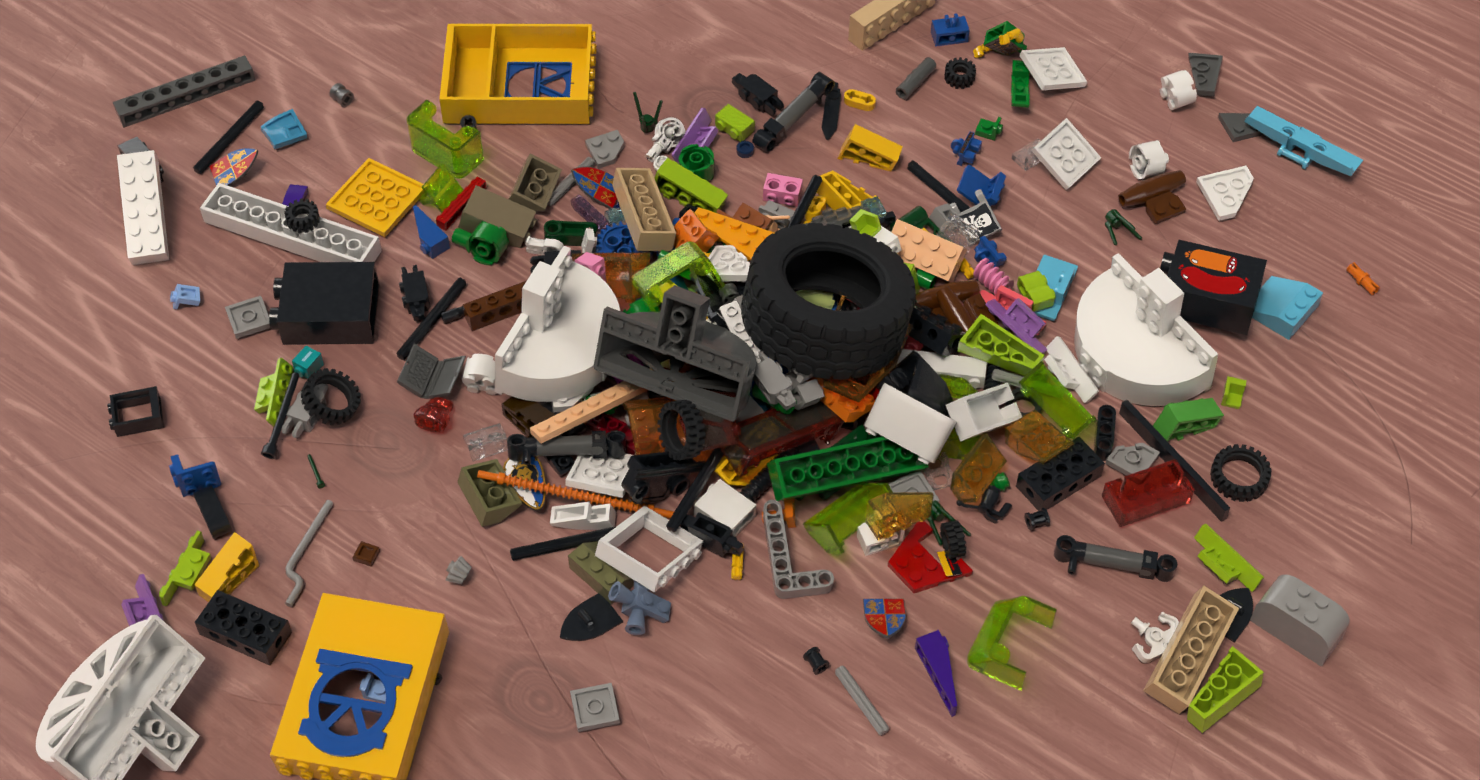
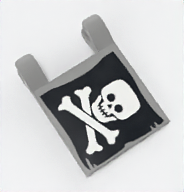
(980, 216)

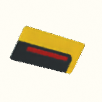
(947, 564)

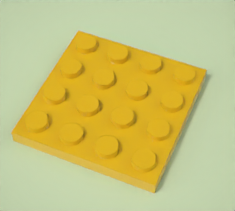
(376, 197)

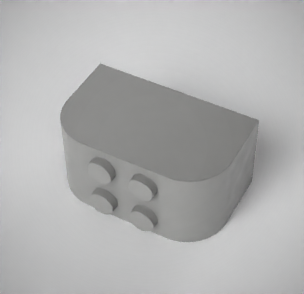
(1301, 618)

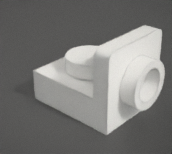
(589, 241)

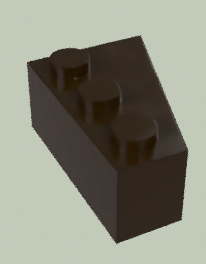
(525, 414)

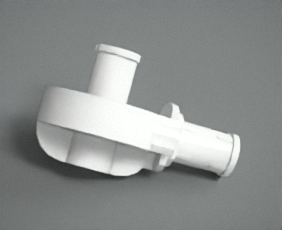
(664, 135)

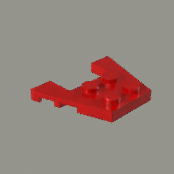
(917, 566)

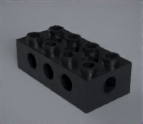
(934, 330)
(1060, 476)
(243, 627)

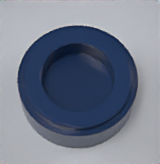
(745, 149)

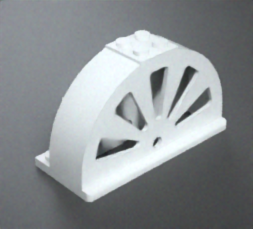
(556, 335)
(1137, 341)
(122, 706)

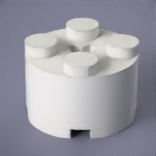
(1178, 89)
(1148, 159)
(480, 374)

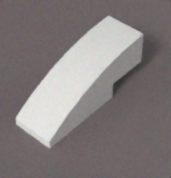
(583, 516)

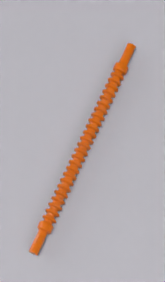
(501, 478)

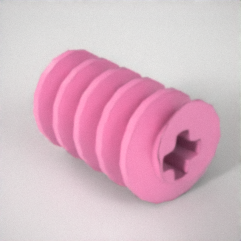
(991, 277)

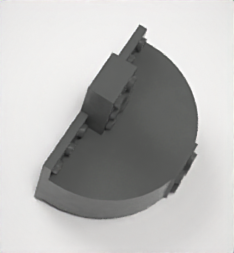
(687, 338)

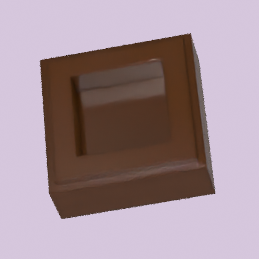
(366, 553)

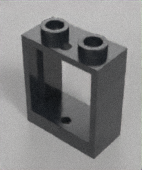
(131, 399)

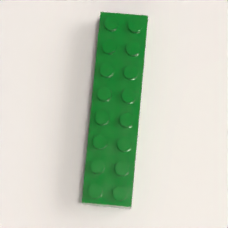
(840, 467)

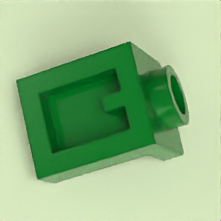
(989, 129)

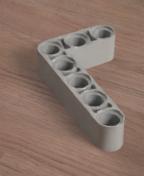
(782, 558)

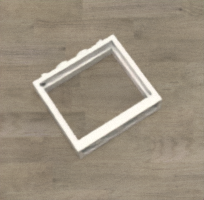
(654, 522)

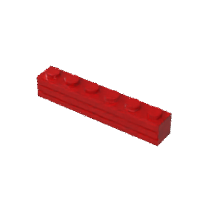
(457, 206)

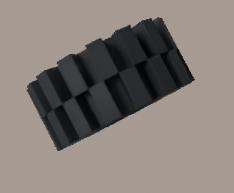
(960, 66)
(298, 208)
(953, 539)

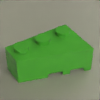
(1187, 418)

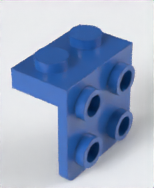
(974, 180)
(193, 478)

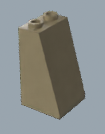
(500, 212)

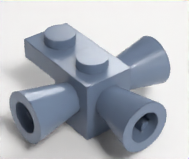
(639, 604)

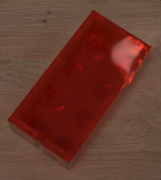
(1147, 493)

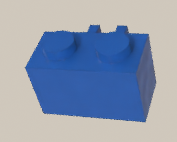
(950, 30)

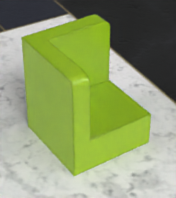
(865, 222)
(1233, 392)

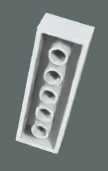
(143, 207)

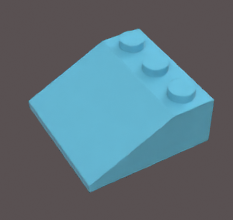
(1285, 305)

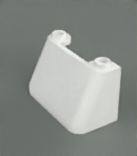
(909, 423)

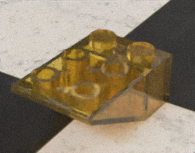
(1036, 437)
(897, 512)

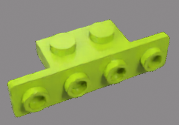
(272, 391)
(1225, 560)
(188, 570)

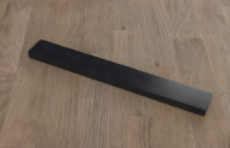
(1168, 453)

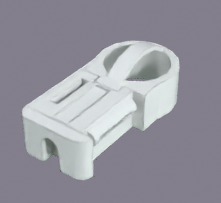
(539, 246)

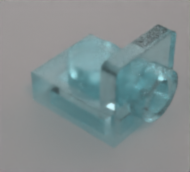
(875, 206)

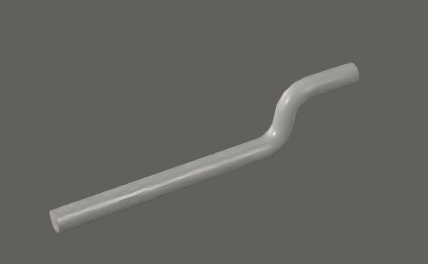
(299, 551)

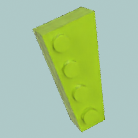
(687, 187)
(998, 347)
(1225, 689)

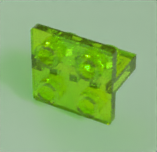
(440, 189)

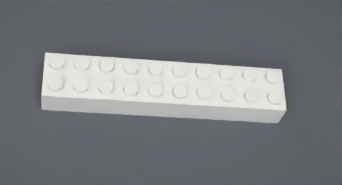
(267, 223)

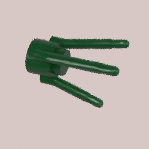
(647, 121)
(1115, 220)
(938, 513)

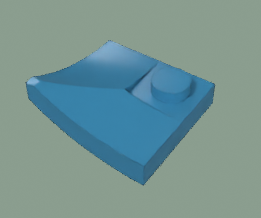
(284, 129)

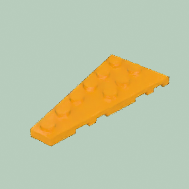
(734, 232)

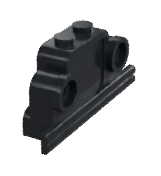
(656, 475)

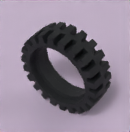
(337, 380)
(693, 428)
(1235, 490)

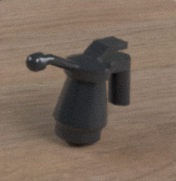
(988, 502)

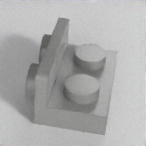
(775, 209)

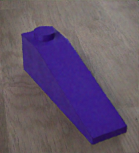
(935, 657)

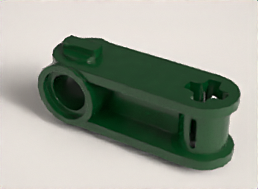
(568, 232)

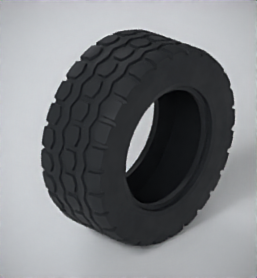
(822, 338)

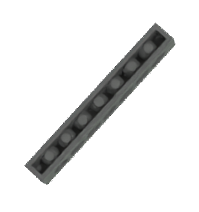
(184, 91)

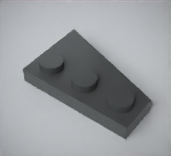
(1205, 72)
(1237, 127)

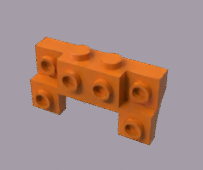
(844, 407)

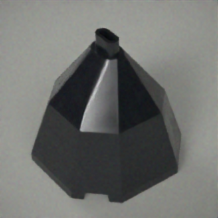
(925, 383)

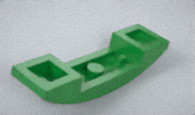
(1019, 84)

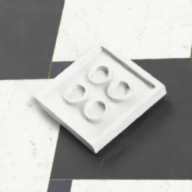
(1053, 68)
(1066, 154)
(599, 474)

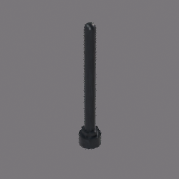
(270, 449)

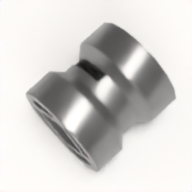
(341, 94)

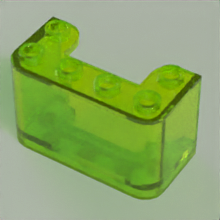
(437, 145)

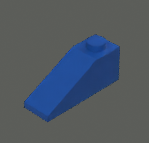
(431, 237)

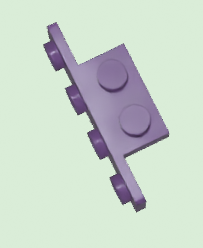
(697, 133)
(1020, 320)
(141, 608)

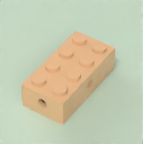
(928, 251)

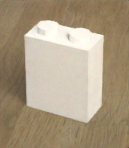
(726, 506)

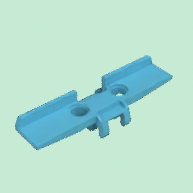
(1278, 130)

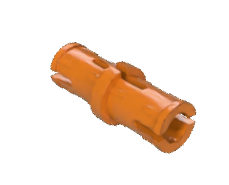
(1363, 278)

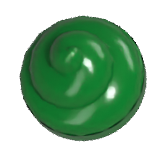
(1001, 481)

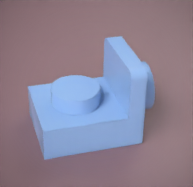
(185, 295)
(373, 689)

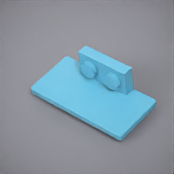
(1059, 278)

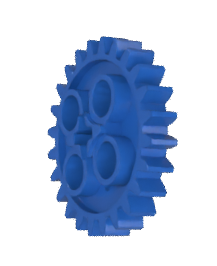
(616, 240)

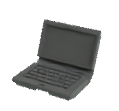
(427, 375)

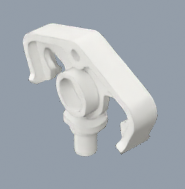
(1154, 637)

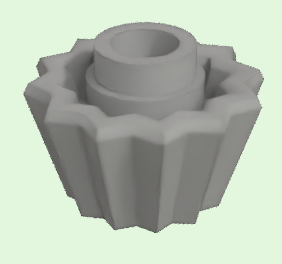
(458, 570)

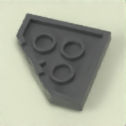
(838, 217)

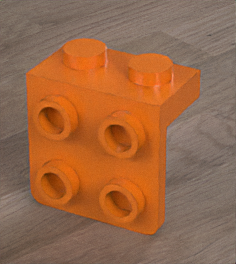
(692, 229)

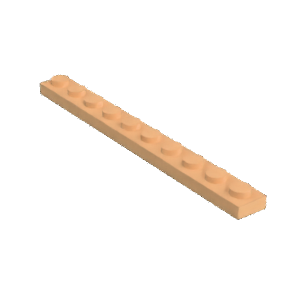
(591, 408)

